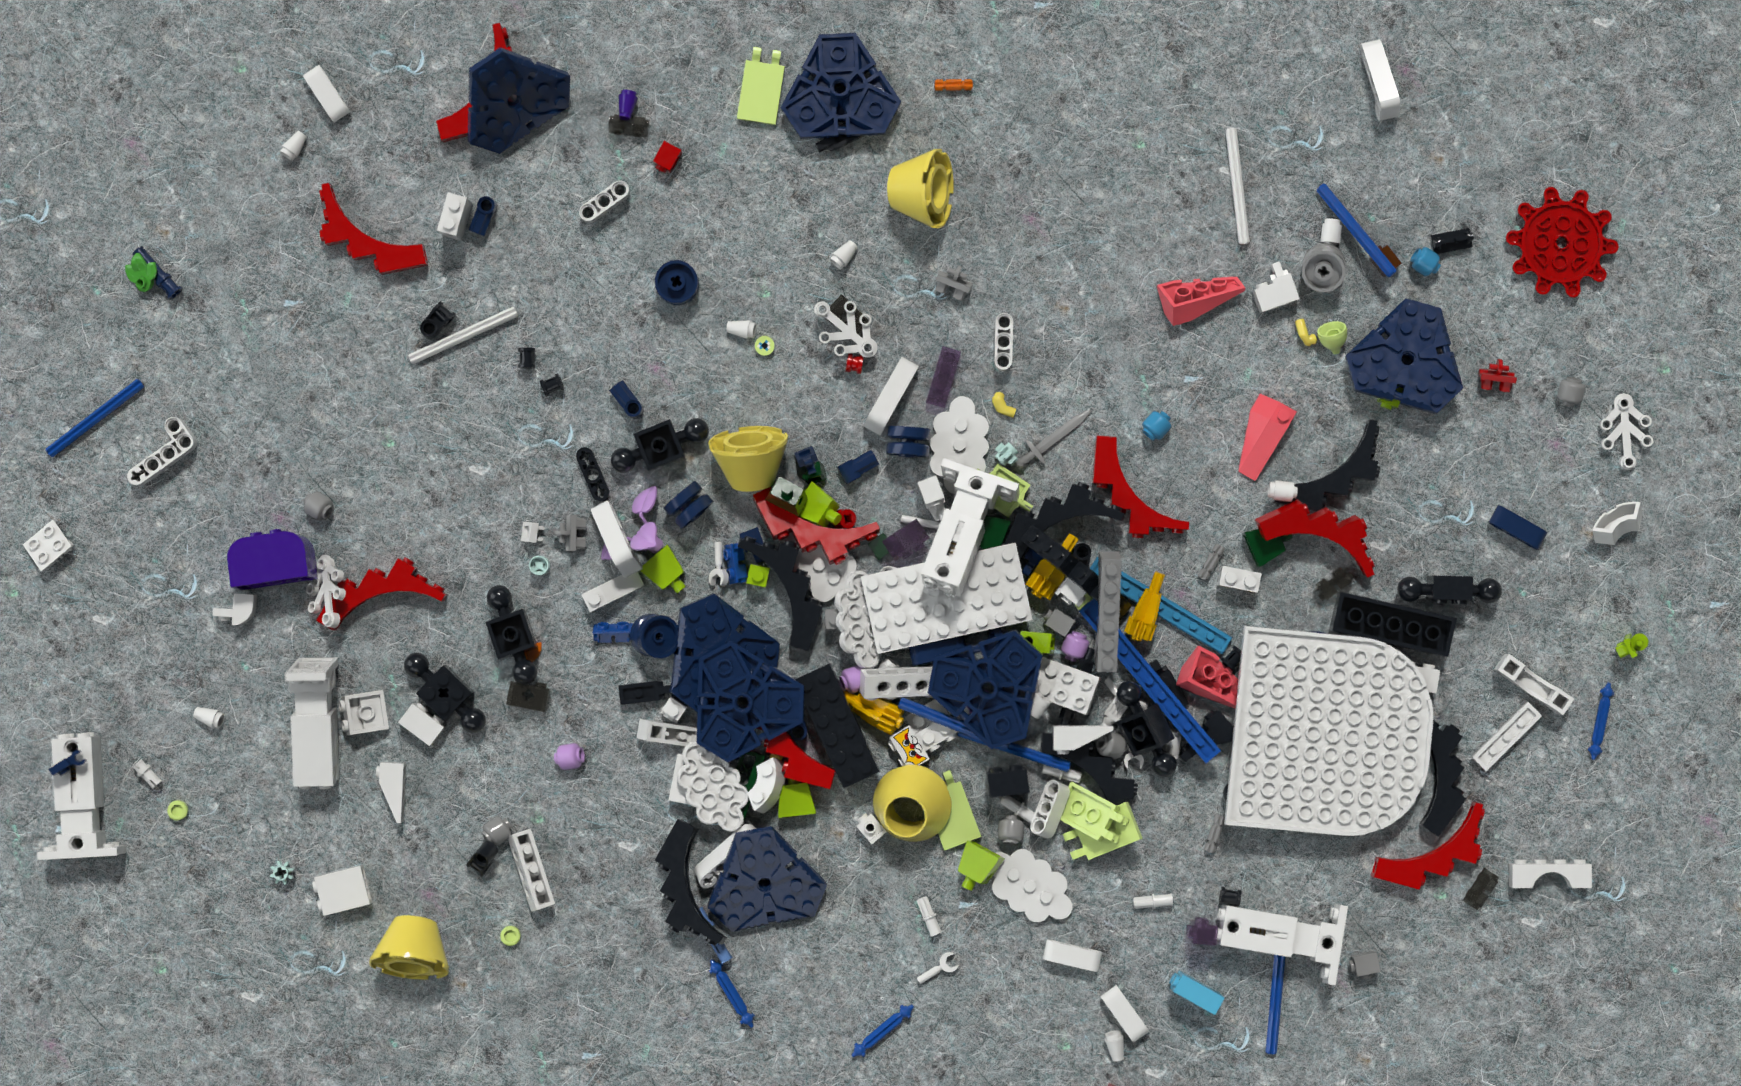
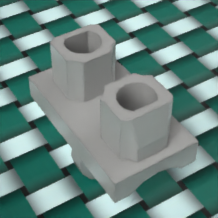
(962, 286)
(570, 540)

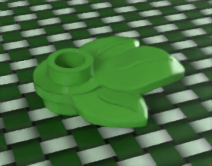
(141, 273)

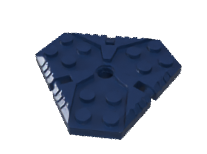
(509, 93)
(865, 105)
(1412, 333)
(705, 627)
(1008, 665)
(774, 702)
(745, 898)

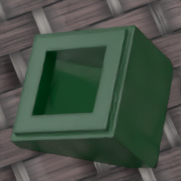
(818, 476)
(878, 547)

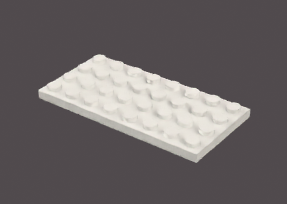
(910, 614)

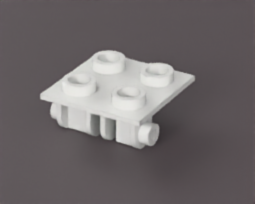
(48, 546)

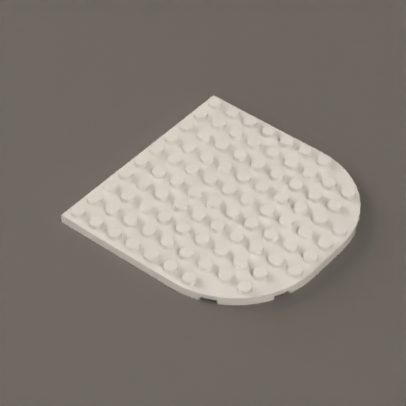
(1326, 733)

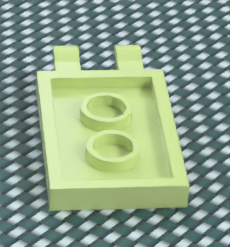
(761, 89)
(1091, 814)
(961, 823)
(1094, 848)

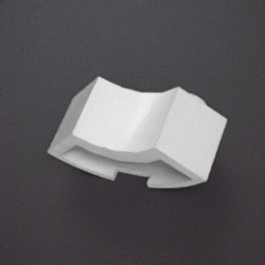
(1618, 521)
(768, 785)

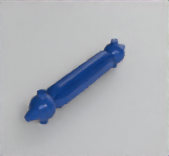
(1601, 721)
(731, 993)
(883, 1030)

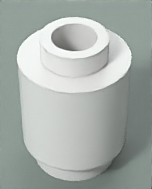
(1331, 232)
(1282, 491)

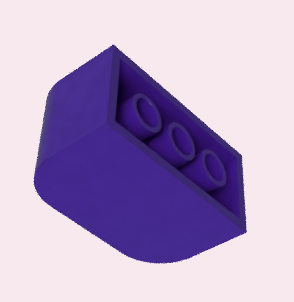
(270, 560)

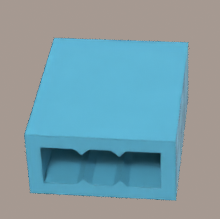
(1196, 992)

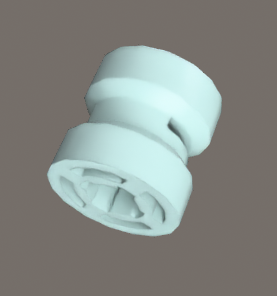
(536, 565)

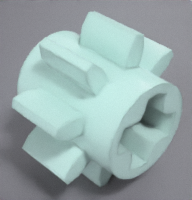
(1006, 454)
(280, 877)

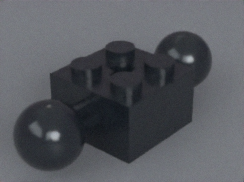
(624, 459)
(1453, 588)
(499, 599)
(471, 719)
(1145, 729)

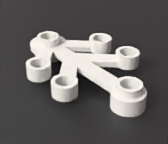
(848, 331)
(1625, 427)
(325, 566)

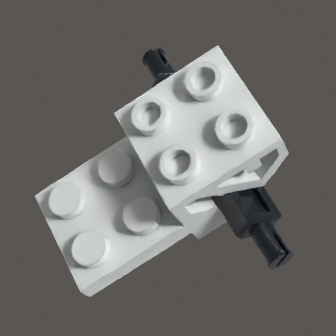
(1069, 686)

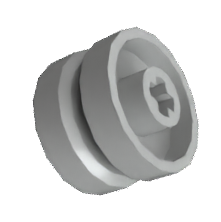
(1323, 279)

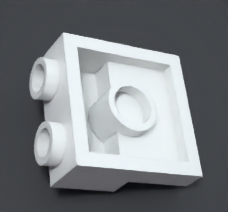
(363, 712)
(929, 732)

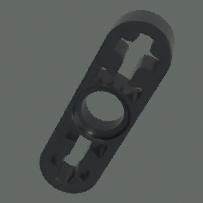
(593, 490)

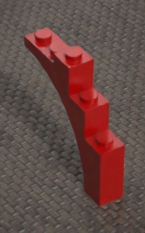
(456, 125)
(389, 257)
(1108, 472)
(1293, 519)
(808, 535)
(375, 584)
(799, 765)
(1438, 861)

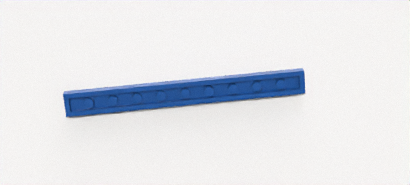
(1158, 690)

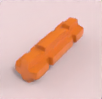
(953, 84)

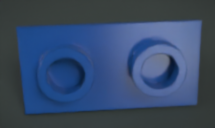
(736, 572)
(604, 631)

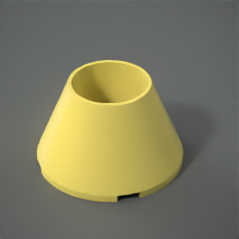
(923, 188)
(749, 456)
(925, 788)
(411, 949)

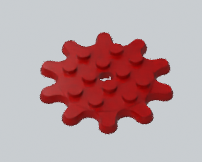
(1579, 229)

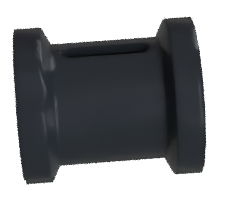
(526, 358)
(552, 384)
(1232, 658)
(1230, 896)

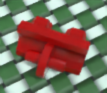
(1498, 374)

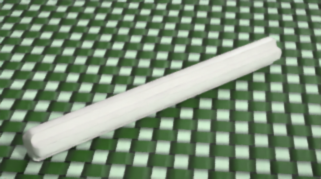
(1237, 186)
(463, 335)

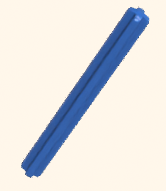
(1356, 230)
(94, 418)
(938, 717)
(1030, 754)
(1275, 1004)

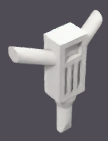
(1115, 708)

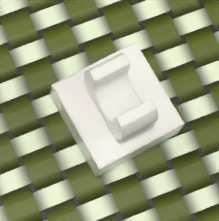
(530, 531)

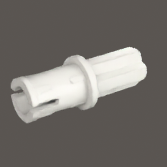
(1071, 775)
(1018, 808)
(1153, 901)
(929, 916)

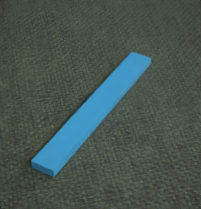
(1175, 614)

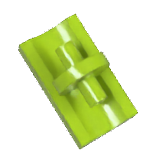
(1632, 645)

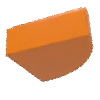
(534, 654)

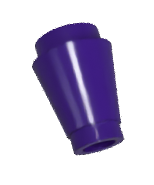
(627, 103)

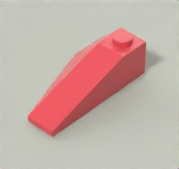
(1192, 299)
(1264, 431)
(1208, 678)

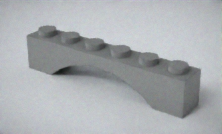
(1108, 614)

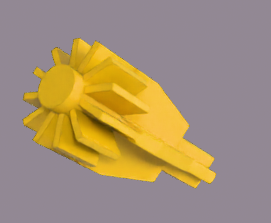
(1046, 577)
(1142, 622)
(878, 713)

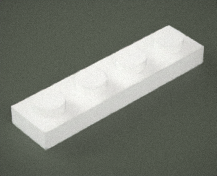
(1506, 736)

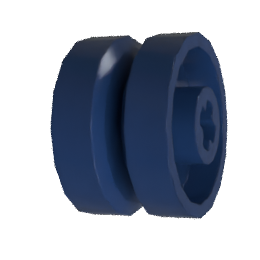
(673, 271)
(908, 441)
(690, 507)
(654, 635)

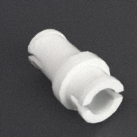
(146, 773)

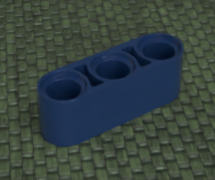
(1517, 527)
(926, 652)

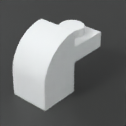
(243, 609)

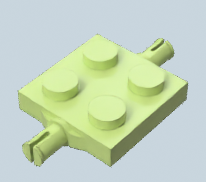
(1002, 506)

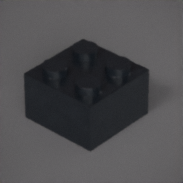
(1008, 781)

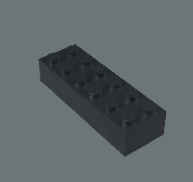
(1393, 624)
(837, 726)

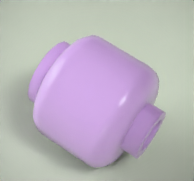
(1075, 646)
(850, 679)
(569, 756)

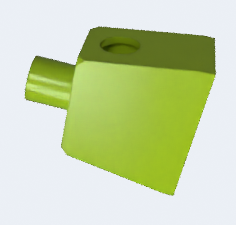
(820, 507)
(664, 570)
(1042, 641)
(795, 799)
(978, 864)

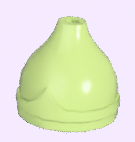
(1333, 335)

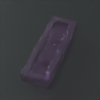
(943, 377)

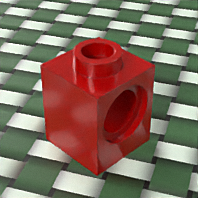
(667, 157)

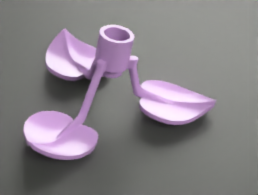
(647, 535)

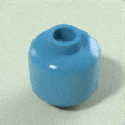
(1425, 261)
(1156, 425)

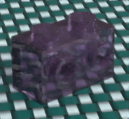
(905, 540)
(1202, 931)

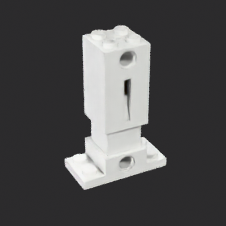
(963, 526)
(314, 723)
(78, 799)
(1284, 935)

